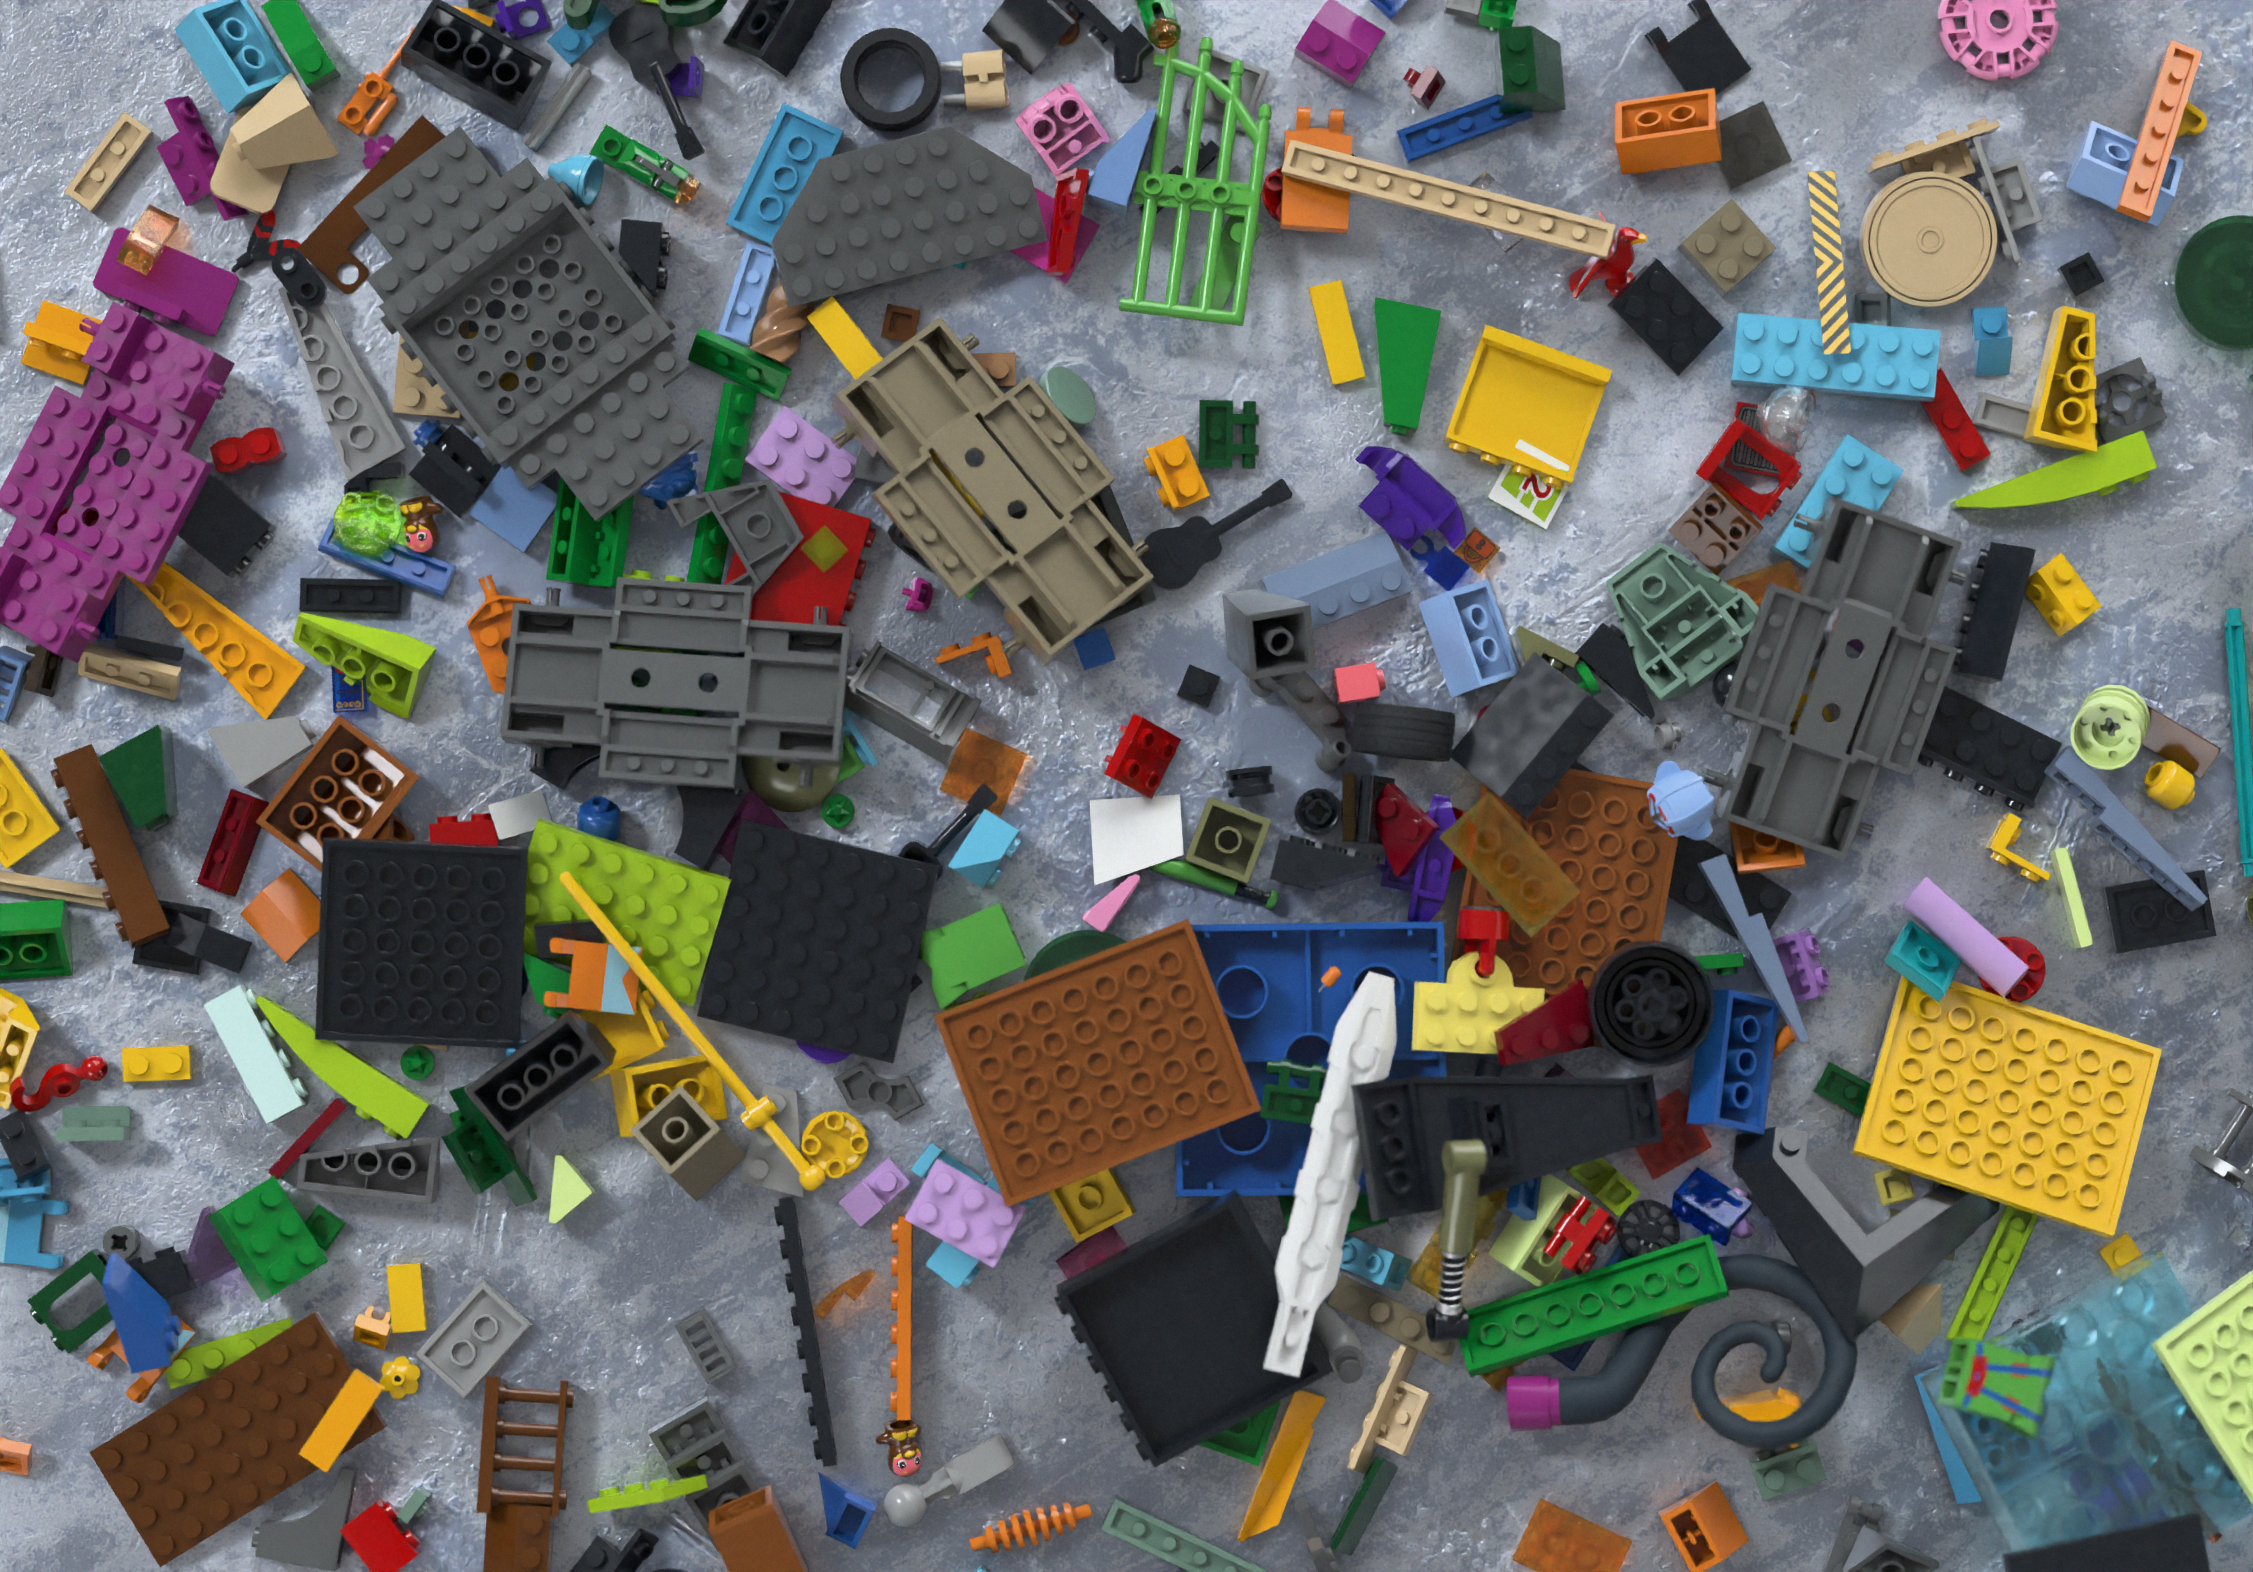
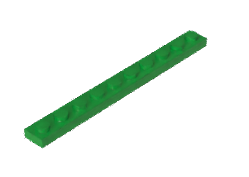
(723, 471)

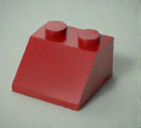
(381, 1538)

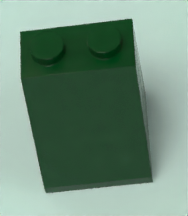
(1528, 71)
(145, 777)

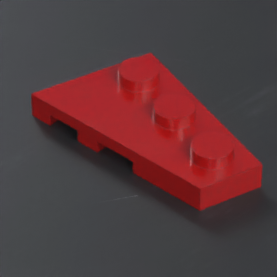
(1065, 220)

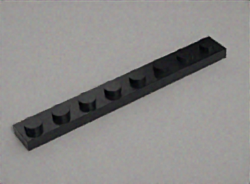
(808, 1346)

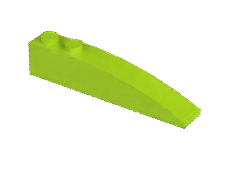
(2069, 478)
(351, 1076)

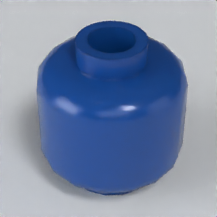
(600, 818)

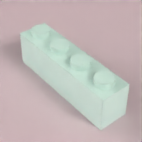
(256, 1054)

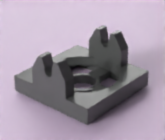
(2154, 410)

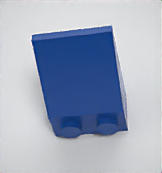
(141, 1317)

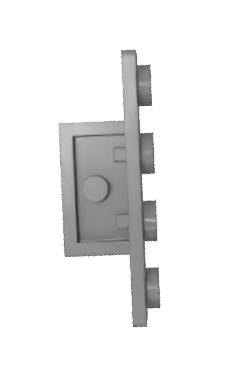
(2011, 196)

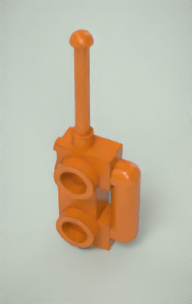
(373, 89)

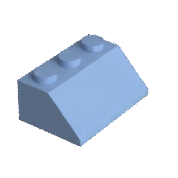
(2103, 167)
(1469, 638)

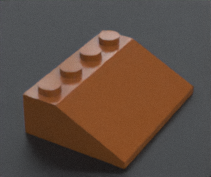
(337, 791)

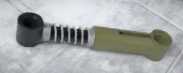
(1463, 1165)

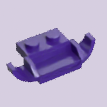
(1409, 499)
(1431, 871)

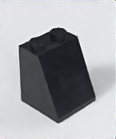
(225, 528)

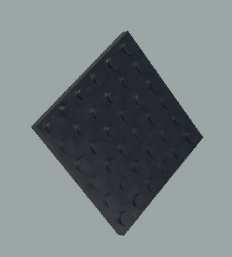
(818, 941)
(421, 942)

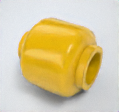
(2169, 785)

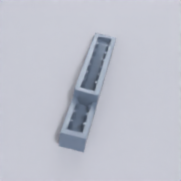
(2121, 828)
(1755, 939)

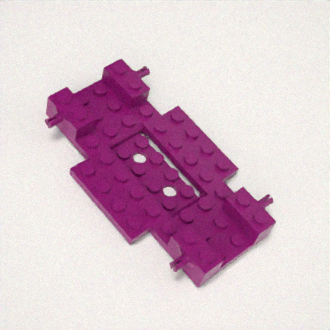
(161, 397)

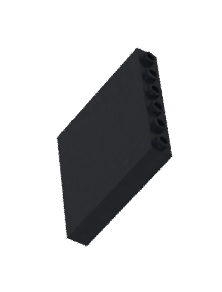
(1186, 1329)

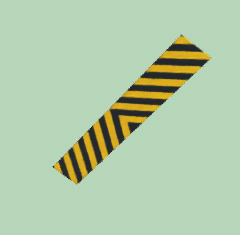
(1829, 262)

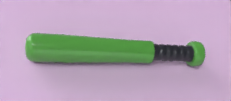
(1206, 878)

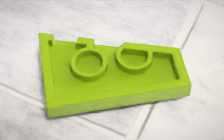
(638, 1494)

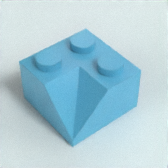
(985, 849)

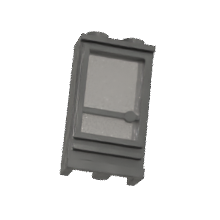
(909, 702)

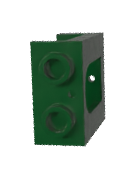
(41, 1303)

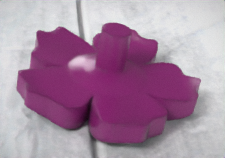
(376, 150)

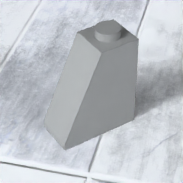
(262, 746)

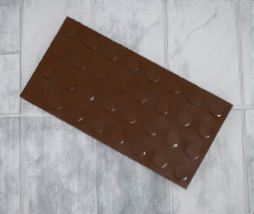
(229, 1440)

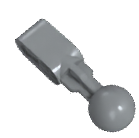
(908, 1504)

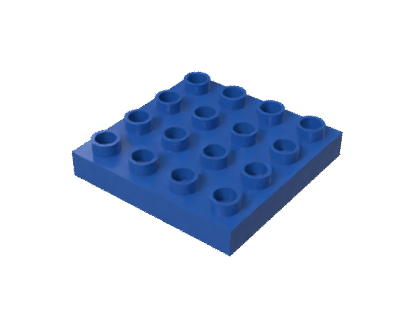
(1274, 1010)

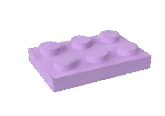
(803, 460)
(964, 1213)

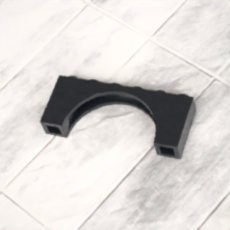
(707, 811)

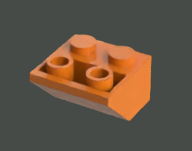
(1703, 1528)

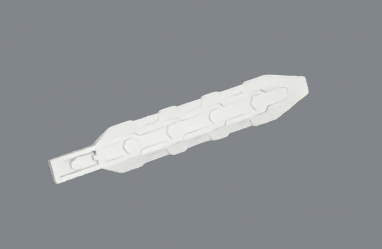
(1331, 1172)

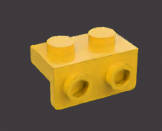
(2061, 595)

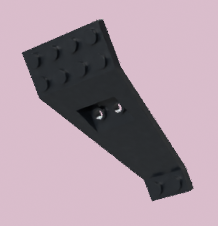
(1530, 1126)

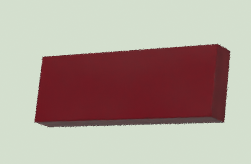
(309, 1138)

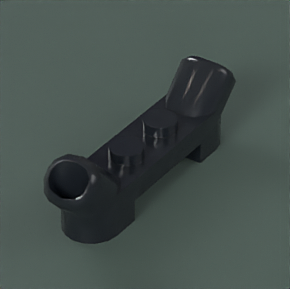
(1128, 46)

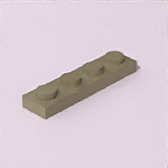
(1388, 1317)

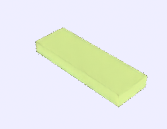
(2071, 897)

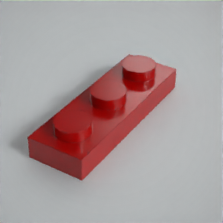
(1954, 425)

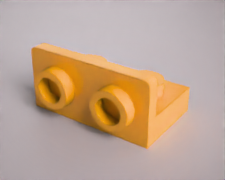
(1177, 474)

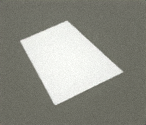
(1134, 834)

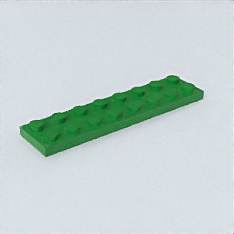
(1593, 1305)

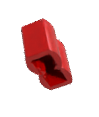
(257, 447)

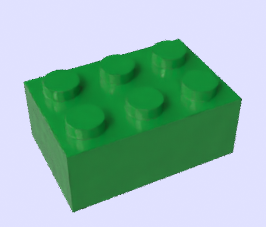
(267, 1239)

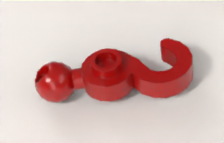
(58, 1081)

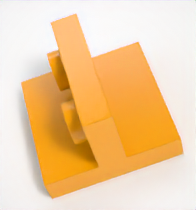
(58, 343)

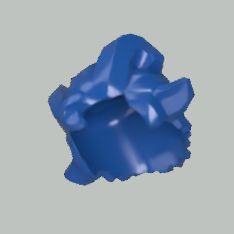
(674, 482)

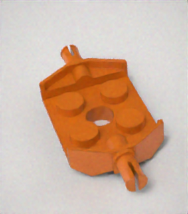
(490, 629)

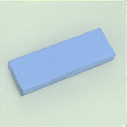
(748, 293)

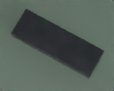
(350, 596)

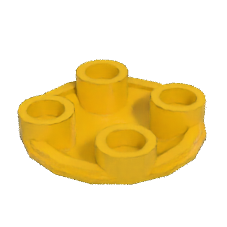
(835, 1143)

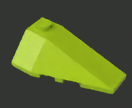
(392, 661)

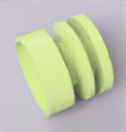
(2098, 739)

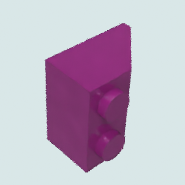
(1339, 43)

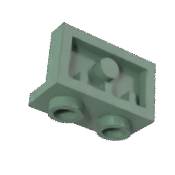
(95, 1123)
(1787, 1469)

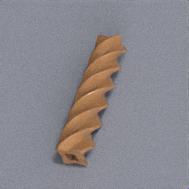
(778, 332)

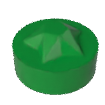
(837, 810)
(417, 1062)

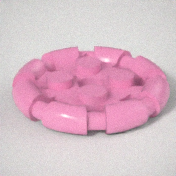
(1998, 41)

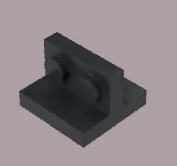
(454, 471)

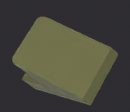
(1533, 643)

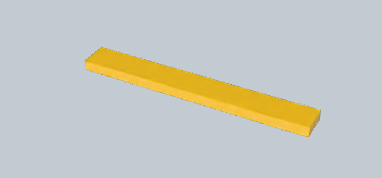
(858, 357)

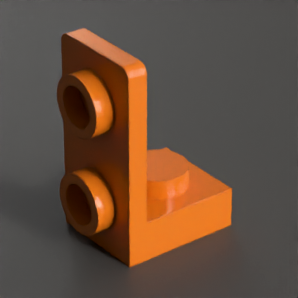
(995, 660)

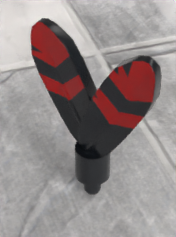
(258, 247)

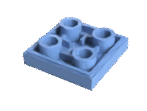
(513, 509)

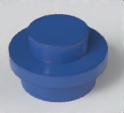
(427, 432)

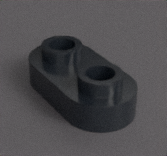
(298, 277)

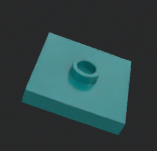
(1923, 960)

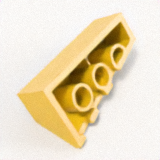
(2064, 393)

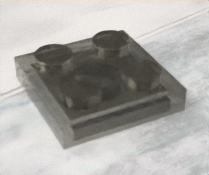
(1750, 146)

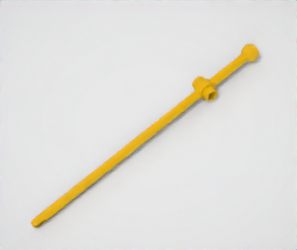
(757, 1111)

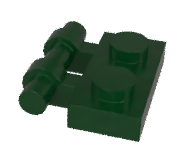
(1216, 434)
(1292, 1103)

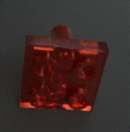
(1680, 1139)

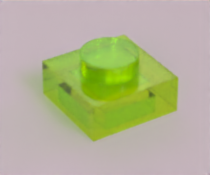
(824, 549)

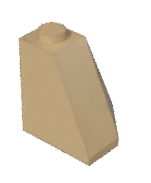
(282, 129)

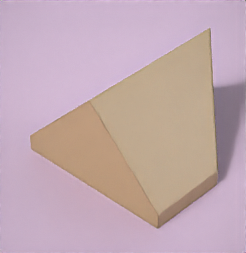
(1916, 1316)

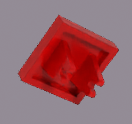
(1142, 756)

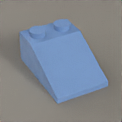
(1117, 171)

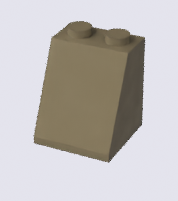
(688, 1143)

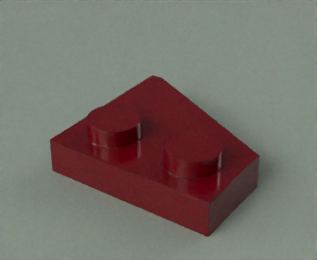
(1401, 828)

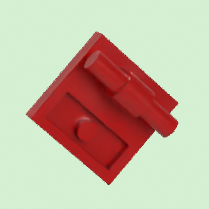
(1584, 1238)

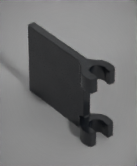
(1700, 54)

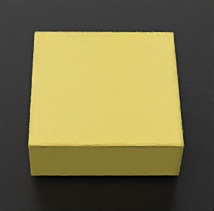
(1893, 1186)

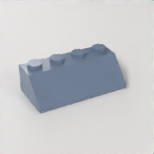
(1344, 580)

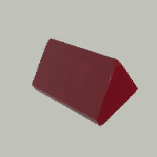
(232, 843)

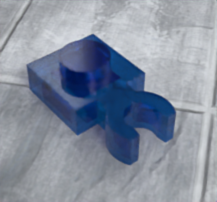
(1444, 566)

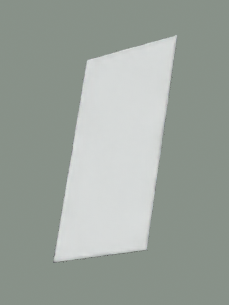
(518, 814)

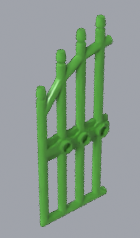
(1199, 194)

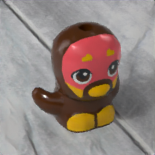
(420, 527)
(904, 1450)

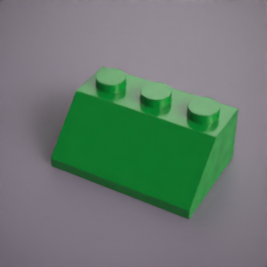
(35, 940)

